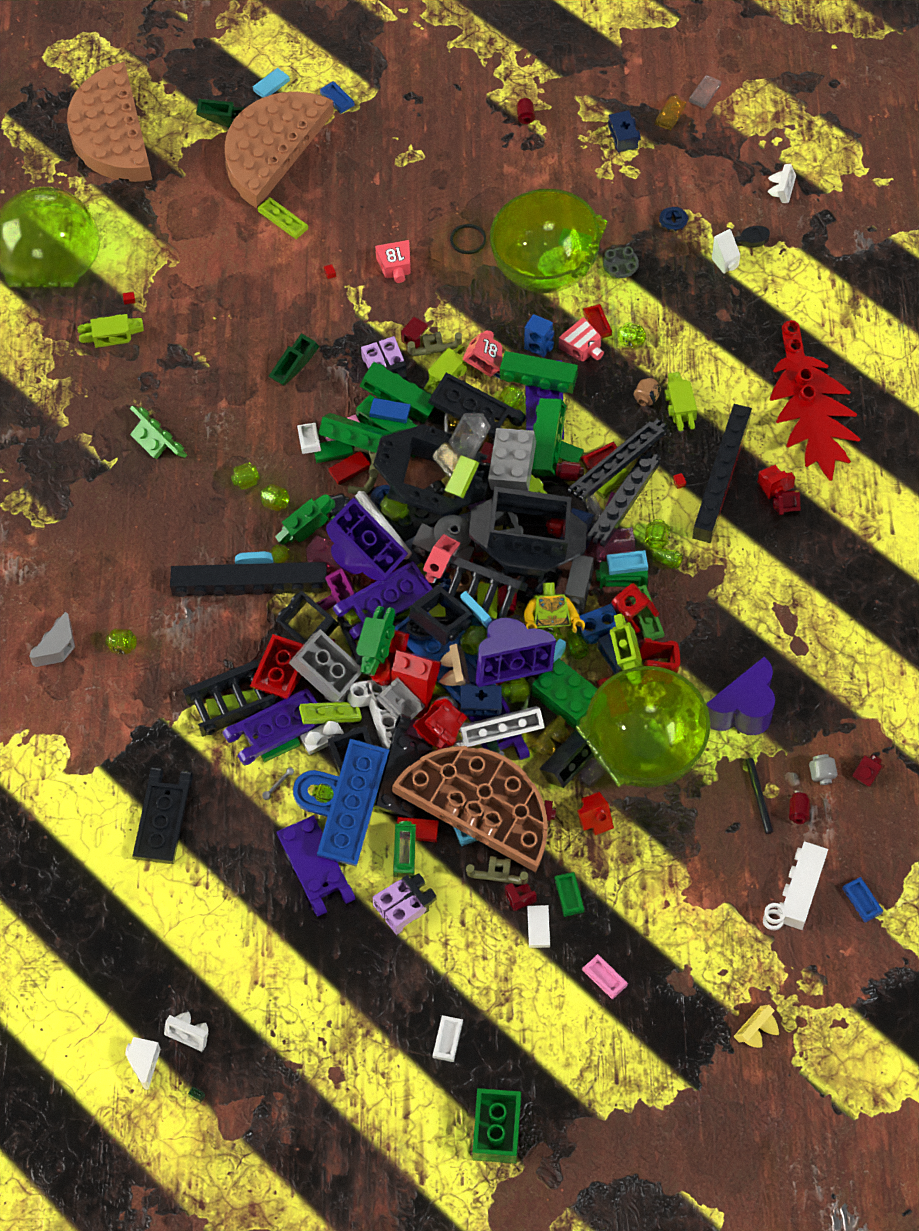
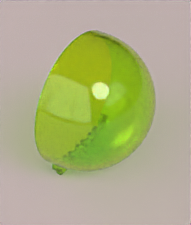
(46, 238)
(546, 240)
(646, 726)

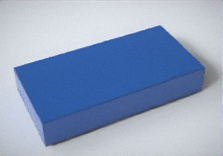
(340, 99)
(389, 410)
(862, 899)

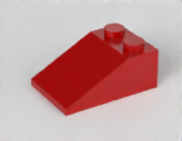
(274, 671)
(417, 674)

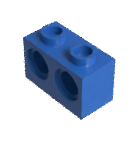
(538, 335)
(595, 620)

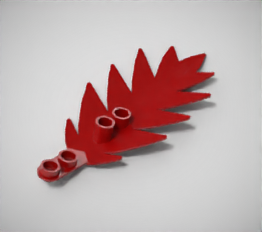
(810, 405)

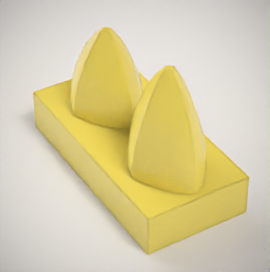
(760, 1019)

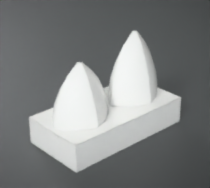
(786, 182)
(318, 737)
(182, 1031)

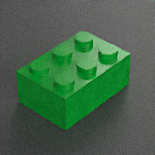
(564, 692)
(496, 1126)

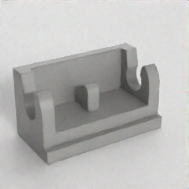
(400, 699)

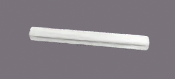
(370, 507)

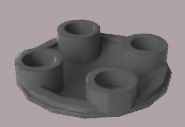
(620, 262)

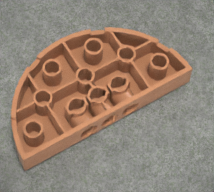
(107, 126)
(270, 139)
(481, 797)

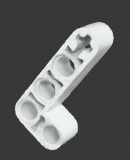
(380, 717)

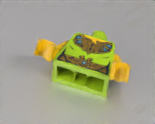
(551, 610)

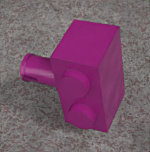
(340, 587)

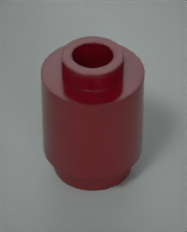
(525, 111)
(569, 471)
(501, 593)
(799, 808)

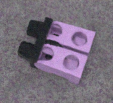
(388, 356)
(403, 902)

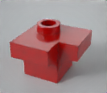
(774, 480)
(595, 814)

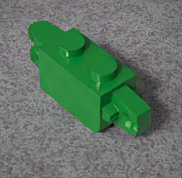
(306, 520)
(376, 639)

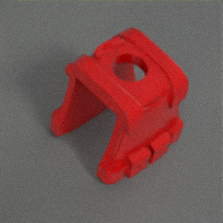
(629, 612)
(653, 649)
(440, 723)

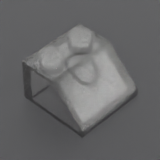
(469, 434)

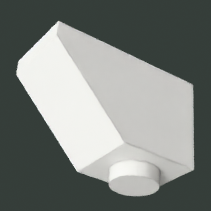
(725, 251)
(143, 1058)

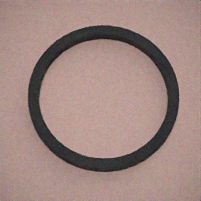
(468, 226)

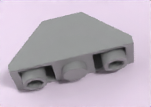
(55, 644)

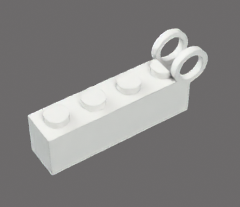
(500, 727)
(801, 889)

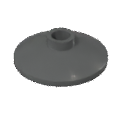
(444, 526)

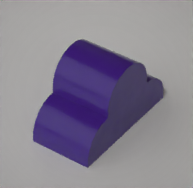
(363, 543)
(513, 652)
(745, 702)

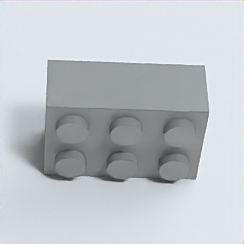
(512, 459)
(326, 666)

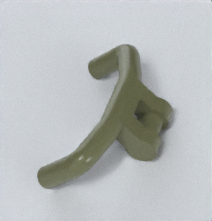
(435, 348)
(373, 474)
(497, 876)

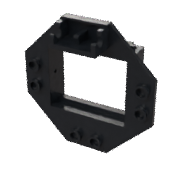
(423, 441)
(524, 553)

